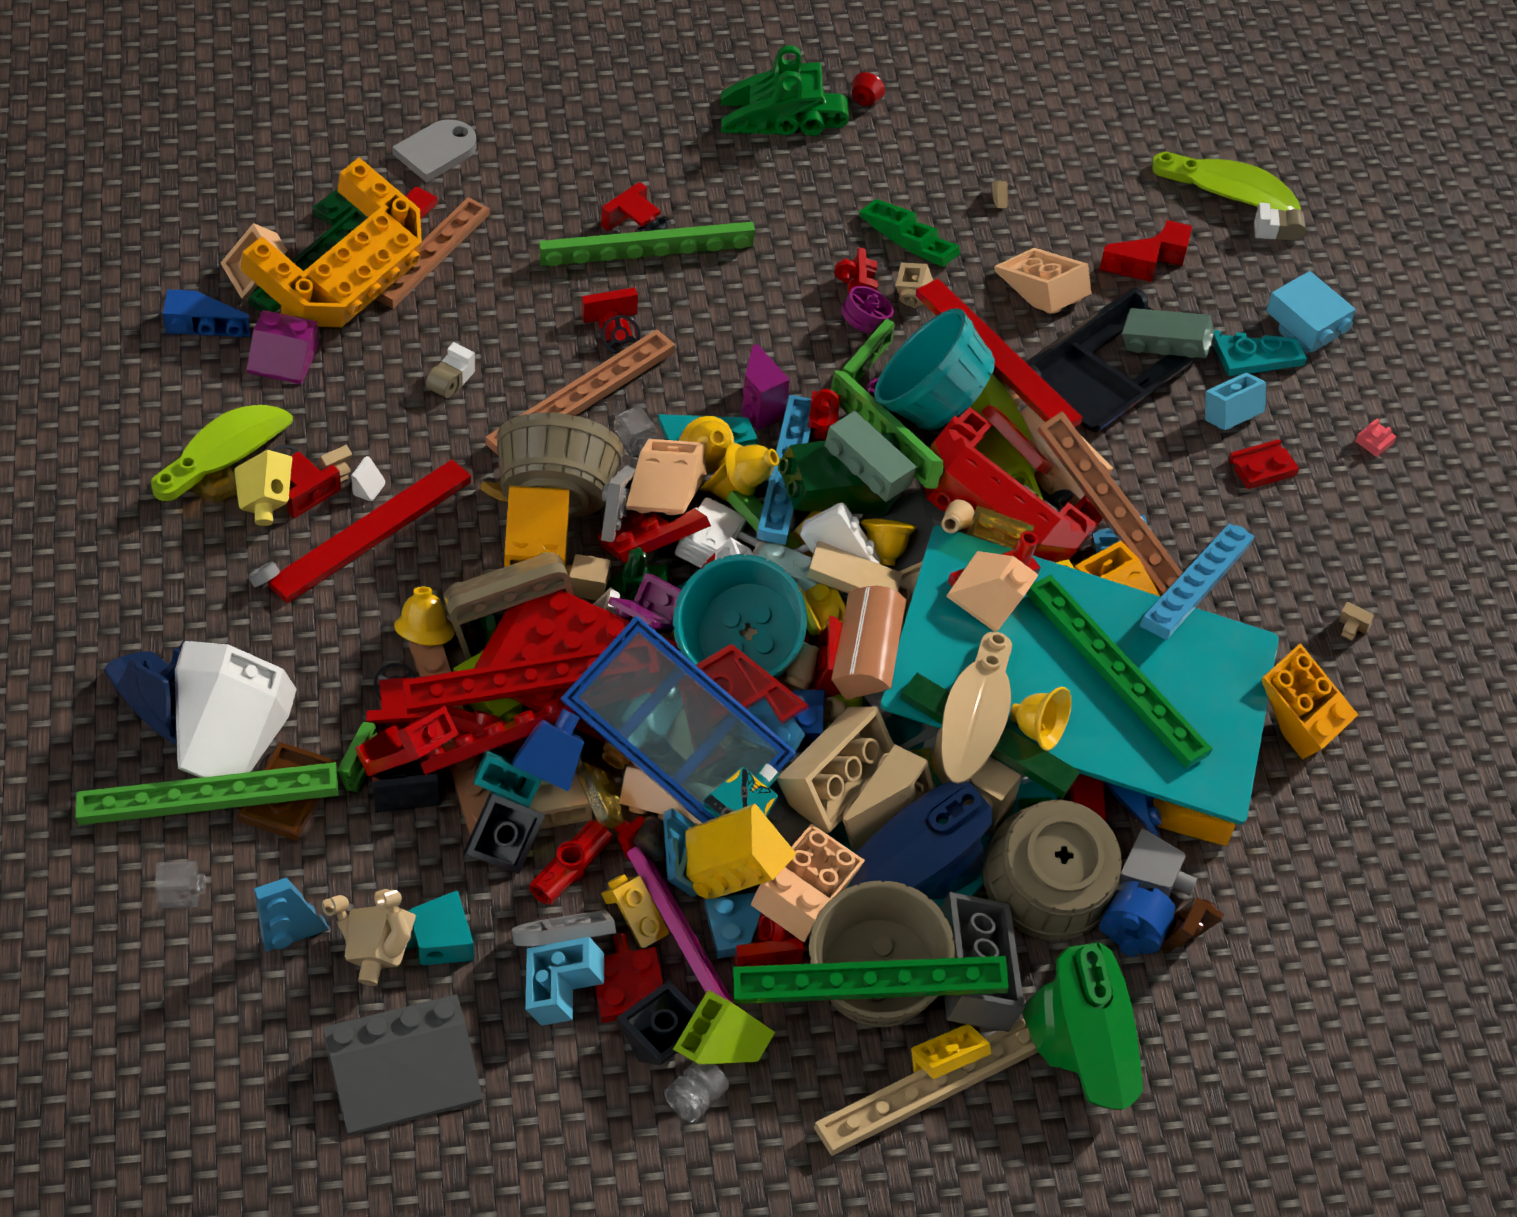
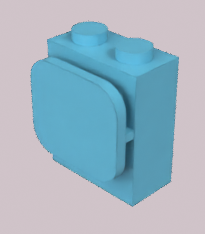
(1310, 312)

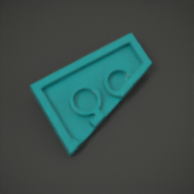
(673, 425)

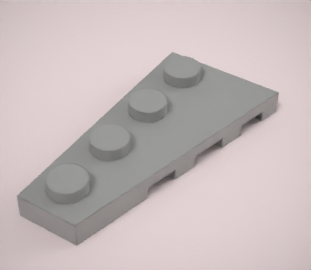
(616, 497)

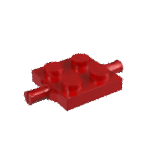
(627, 979)

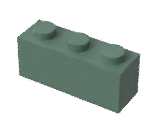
(1168, 333)
(870, 456)

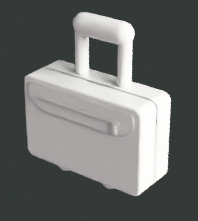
(724, 524)
(839, 529)

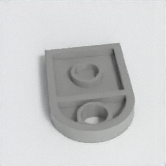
(436, 148)
(564, 928)

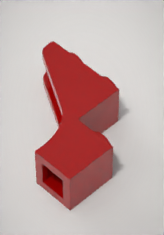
(1139, 257)

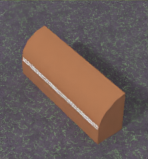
(868, 641)

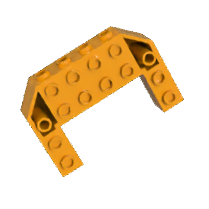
(354, 268)

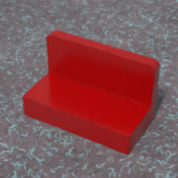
(769, 953)

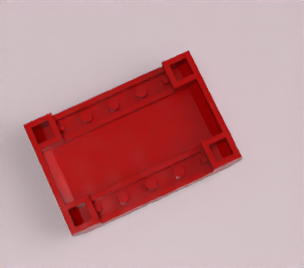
(551, 627)

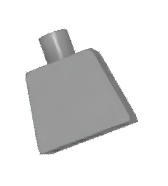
(1156, 865)

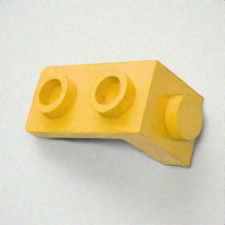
(636, 908)

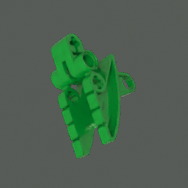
(779, 95)

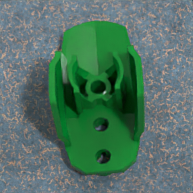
(1088, 1031)

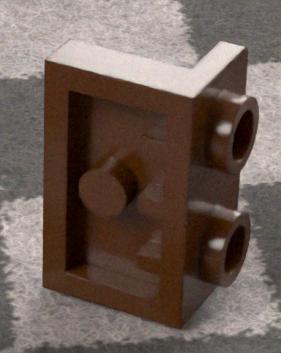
(1191, 922)

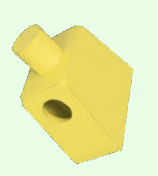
(263, 485)

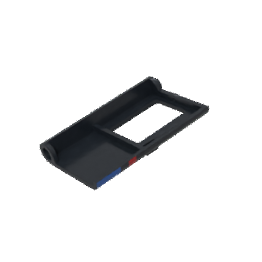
(1090, 383)

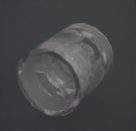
(691, 1093)

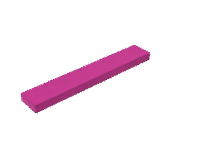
(678, 924)

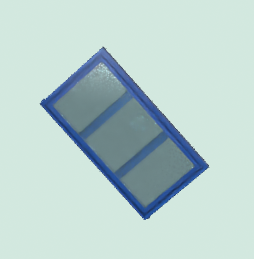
(671, 718)

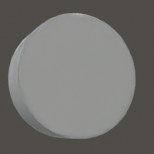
(263, 574)

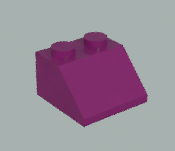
(282, 347)
(764, 390)

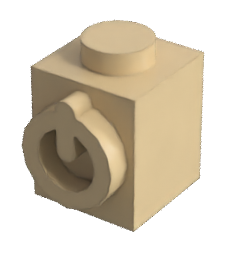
(909, 279)

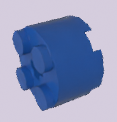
(1138, 919)

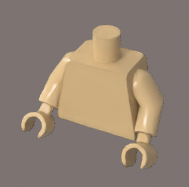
(374, 934)

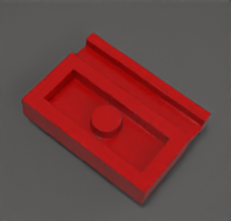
(1263, 464)

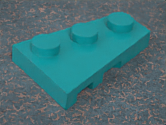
(1254, 355)

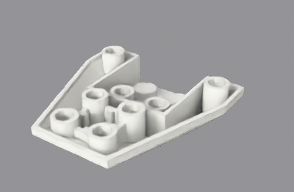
(227, 708)

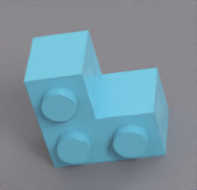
(554, 973)

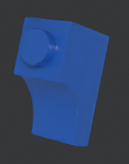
(812, 719)

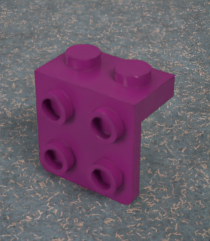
(652, 603)

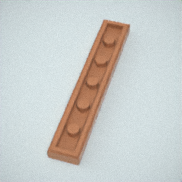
(437, 248)

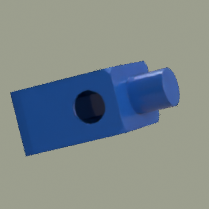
(552, 751)

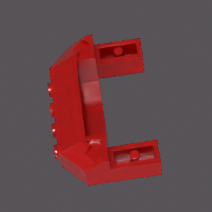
(982, 483)

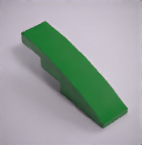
(903, 229)

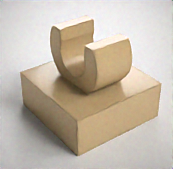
(340, 459)
(1355, 620)

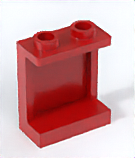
(399, 746)

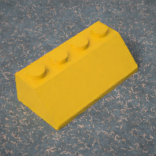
(734, 852)

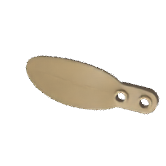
(976, 710)

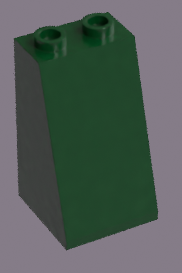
(820, 481)

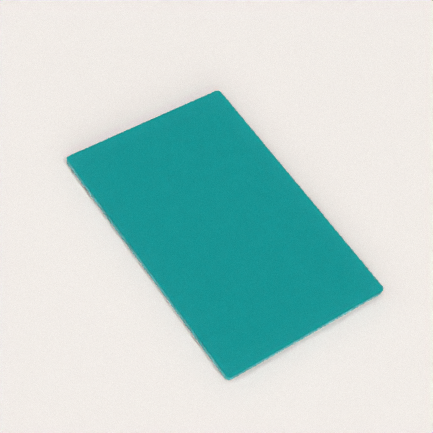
(1203, 669)

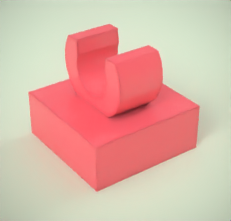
(1376, 438)

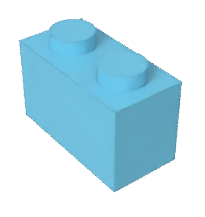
(1235, 401)

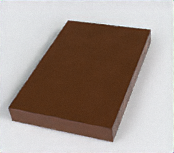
(288, 817)

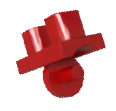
(857, 271)
(823, 412)

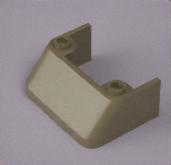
(504, 590)

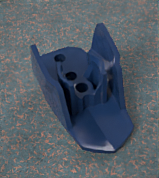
(148, 688)
(929, 854)

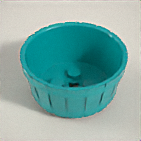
(936, 372)
(739, 593)

